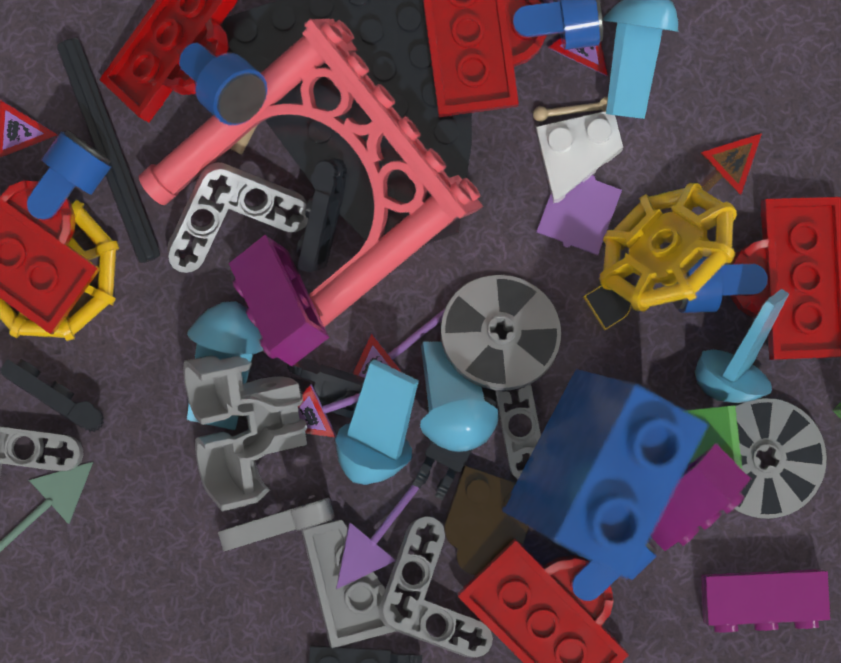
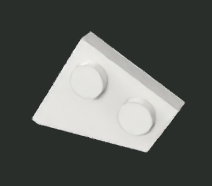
(576, 149)

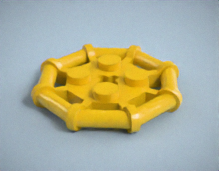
(648, 228)
(103, 296)

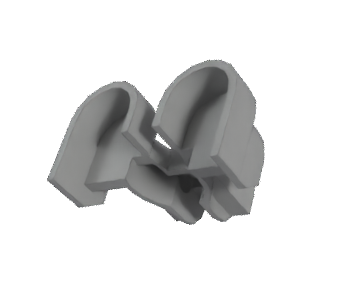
(274, 425)

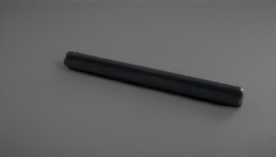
(107, 144)

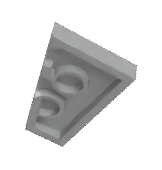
(353, 609)

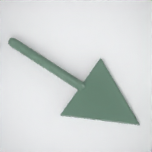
(61, 491)

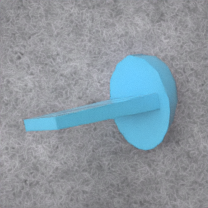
(636, 52)
(225, 333)
(734, 376)
(457, 408)
(376, 440)

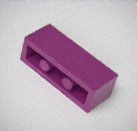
(277, 301)
(705, 488)
(765, 599)

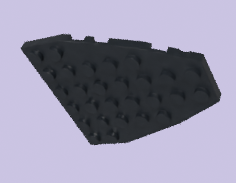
(396, 49)

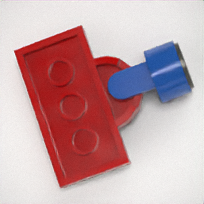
(483, 40)
(185, 51)
(37, 222)
(796, 255)
(549, 609)

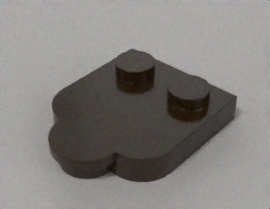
(477, 520)

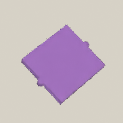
(581, 216)

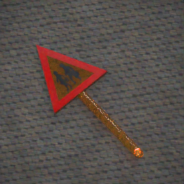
(732, 162)

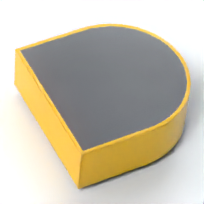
(607, 306)

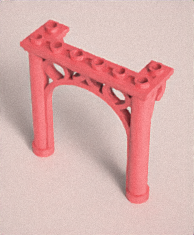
(380, 255)

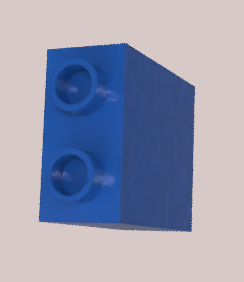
(605, 469)

